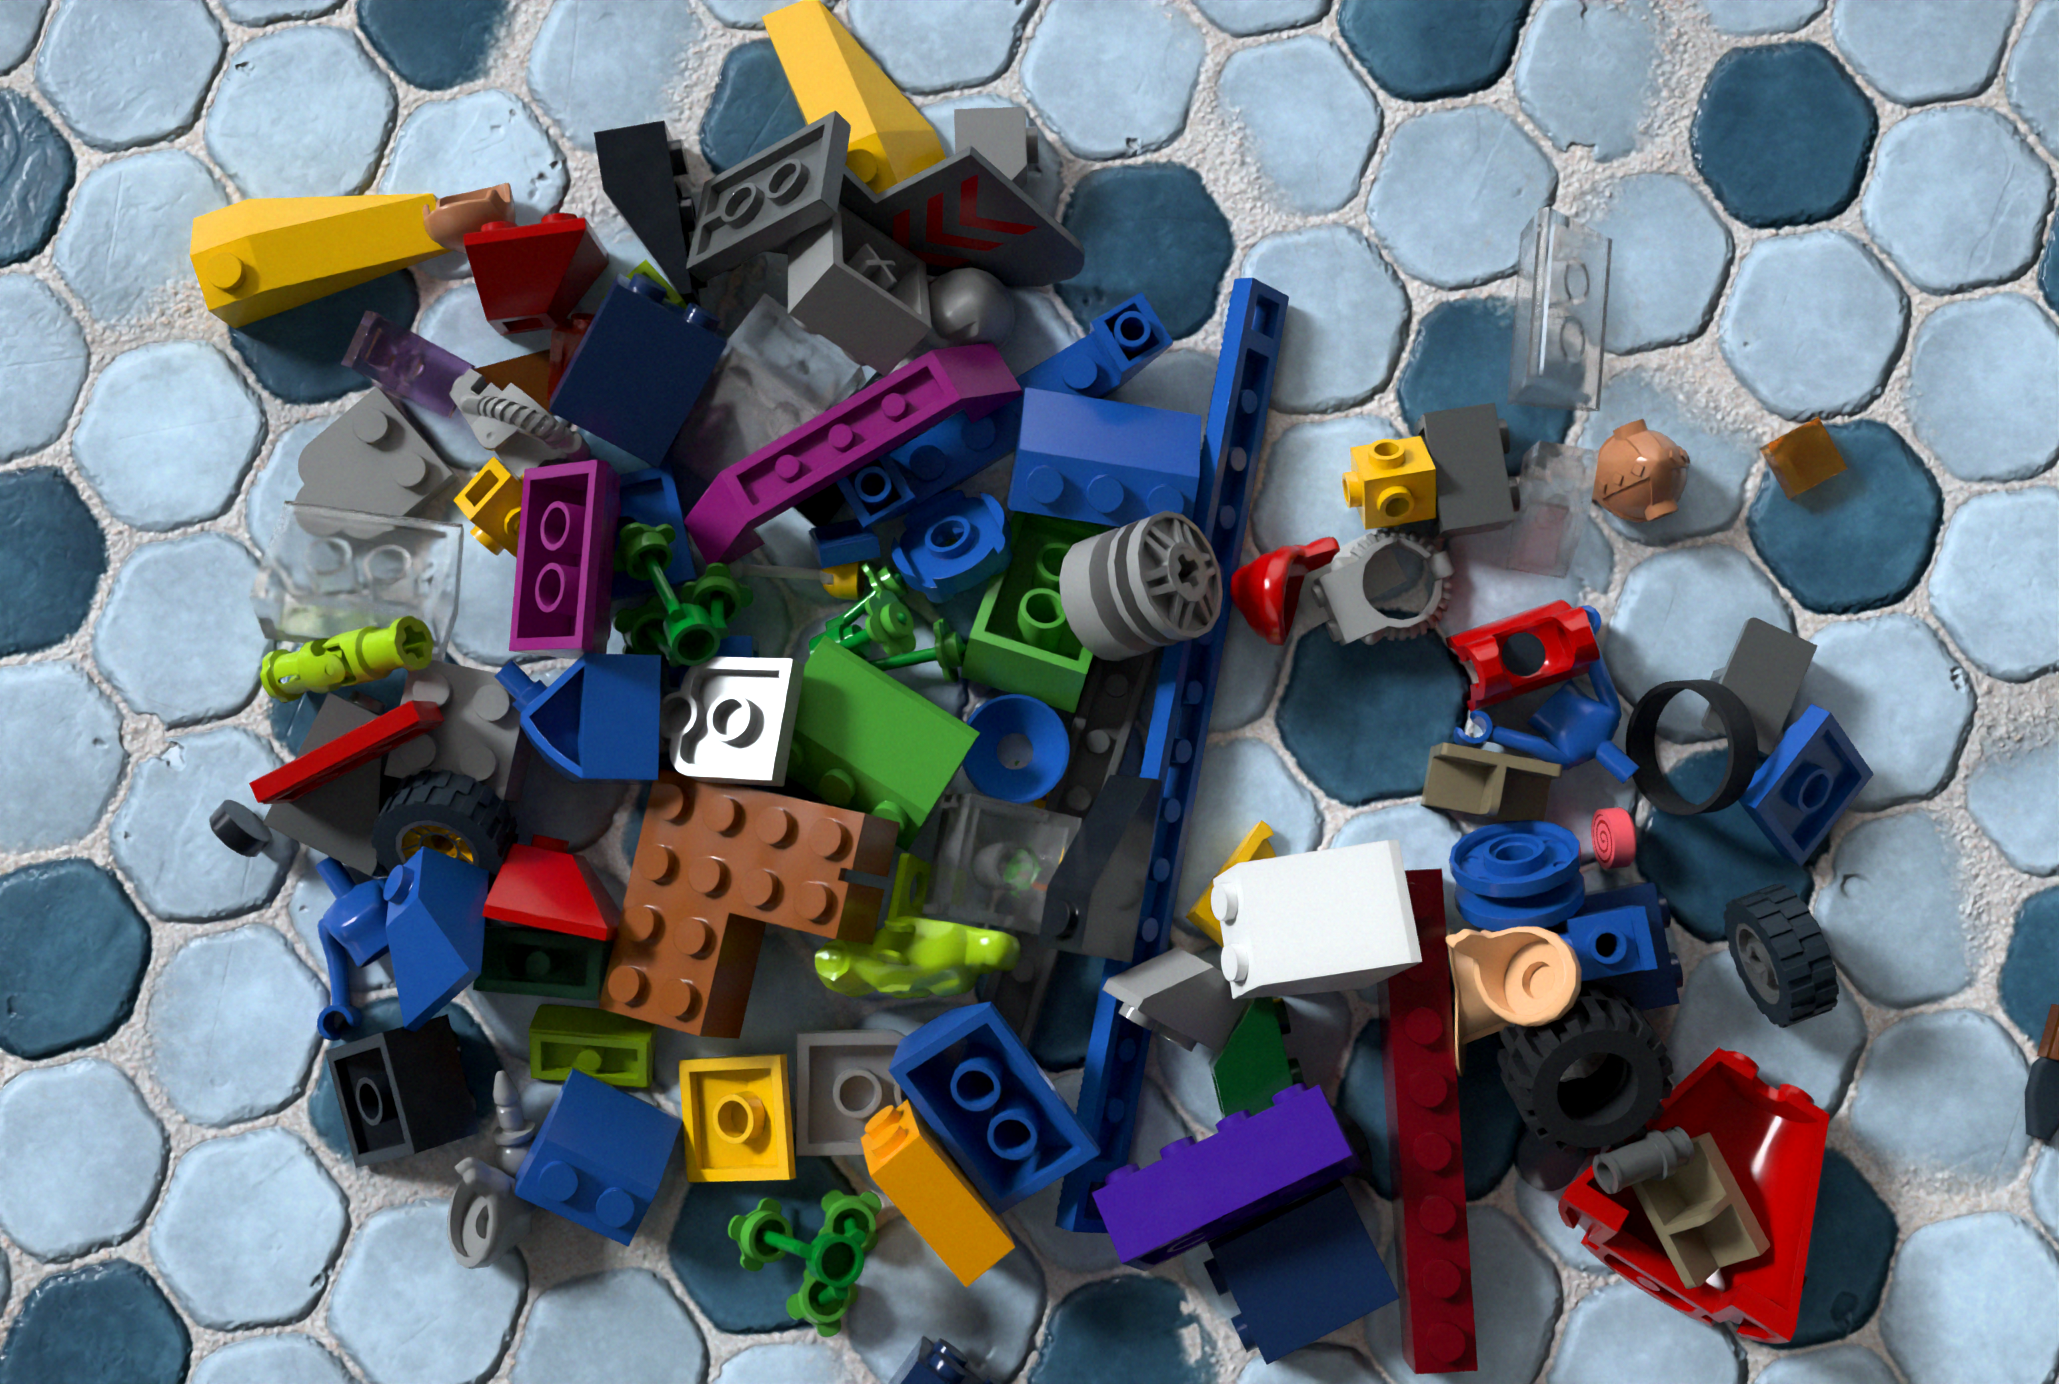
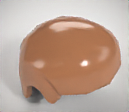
(467, 213)

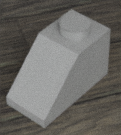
(1000, 138)

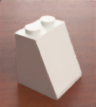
(1316, 921)

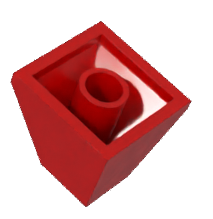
(552, 891)

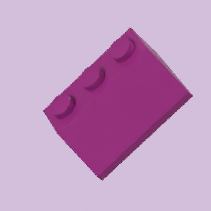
(565, 560)

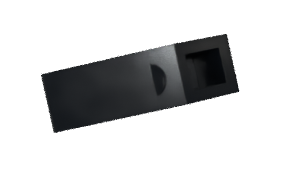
(643, 183)

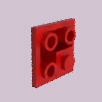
(534, 272)

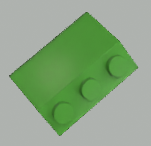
(873, 742)

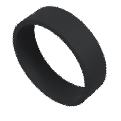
(1740, 738)

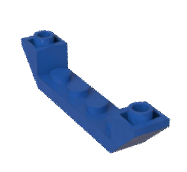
(956, 450)

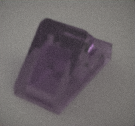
(405, 364)

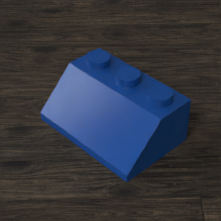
(1103, 459)
(991, 1104)

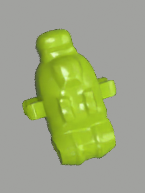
(915, 953)

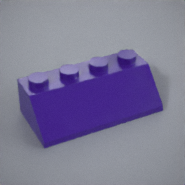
(1226, 1178)

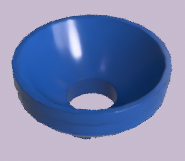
(1040, 726)

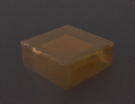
(1803, 458)

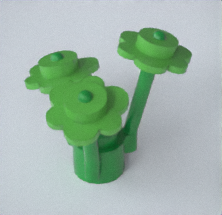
(892, 626)

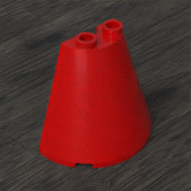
(1776, 1156)

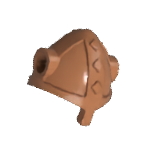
(1640, 474)

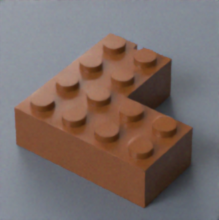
(709, 879)

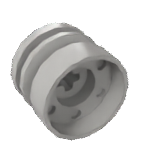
(1141, 587)

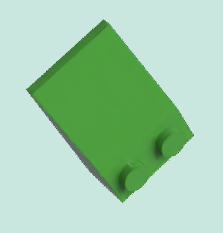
(1021, 628)

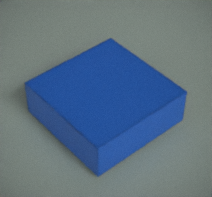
(843, 543)

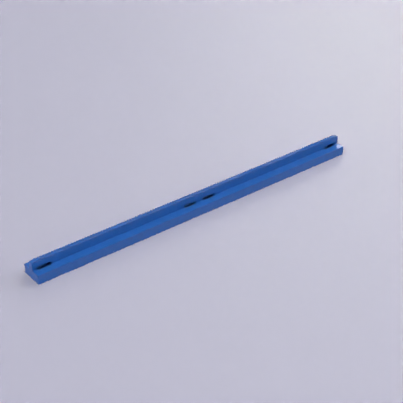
(1186, 678)

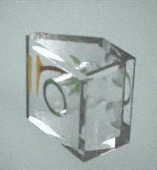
(995, 861)

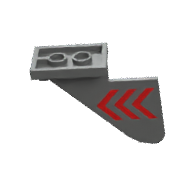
(946, 215)

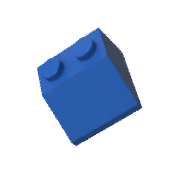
(598, 1157)

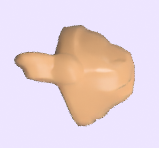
(1522, 972)

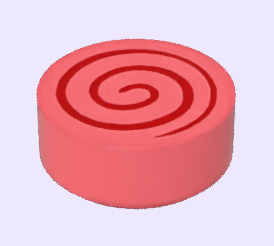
(1613, 838)

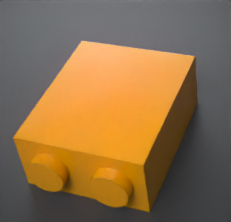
(934, 1192)

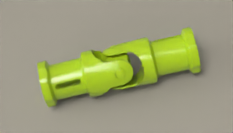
(347, 659)

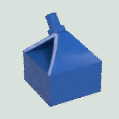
(595, 718)

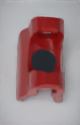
(1526, 652)

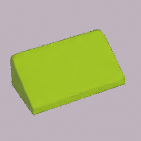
(593, 1041)

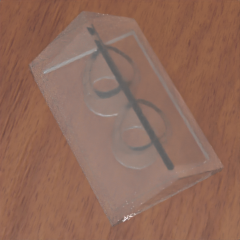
(1559, 314)

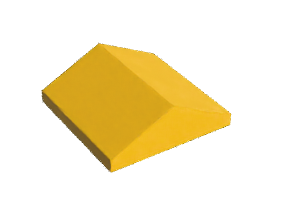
(737, 1118)

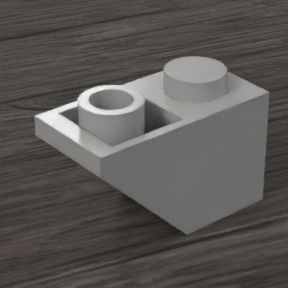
(1183, 995)

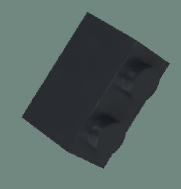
(402, 1092)

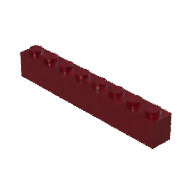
(1427, 1147)

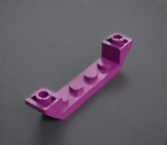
(844, 441)

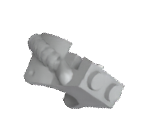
(515, 425)
(1344, 596)

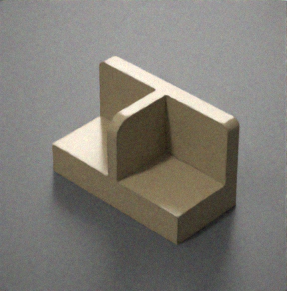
(1487, 783)
(1702, 1215)

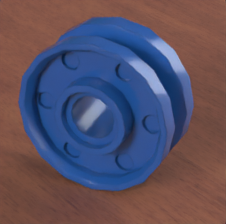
(1517, 875)

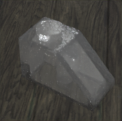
(1554, 507)

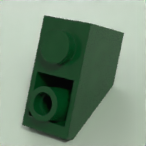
(1254, 1059)

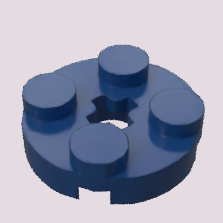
(944, 570)

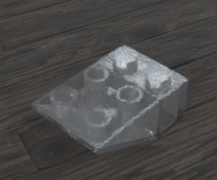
(761, 389)

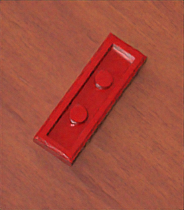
(347, 752)

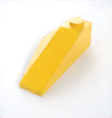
(834, 73)

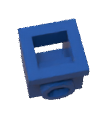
(1628, 937)

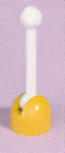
(839, 581)

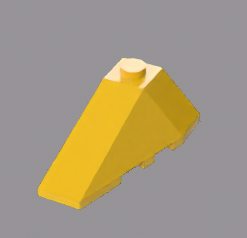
(298, 249)

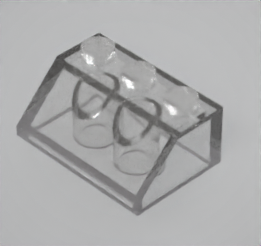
(355, 570)

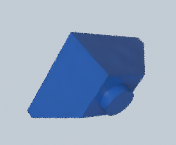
(434, 931)

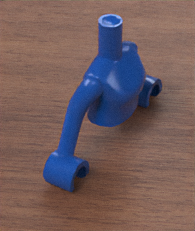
(1569, 721)
(359, 925)

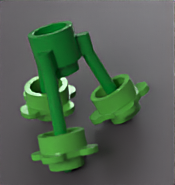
(690, 630)
(832, 1258)

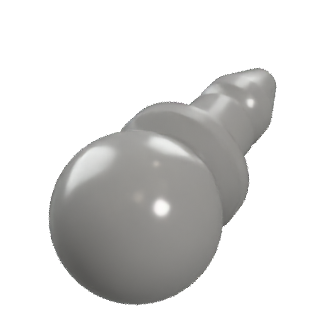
(514, 1133)

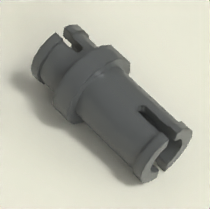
(1651, 1156)

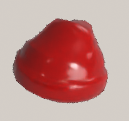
(1271, 586)

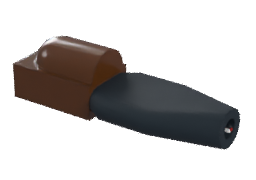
(2043, 1083)

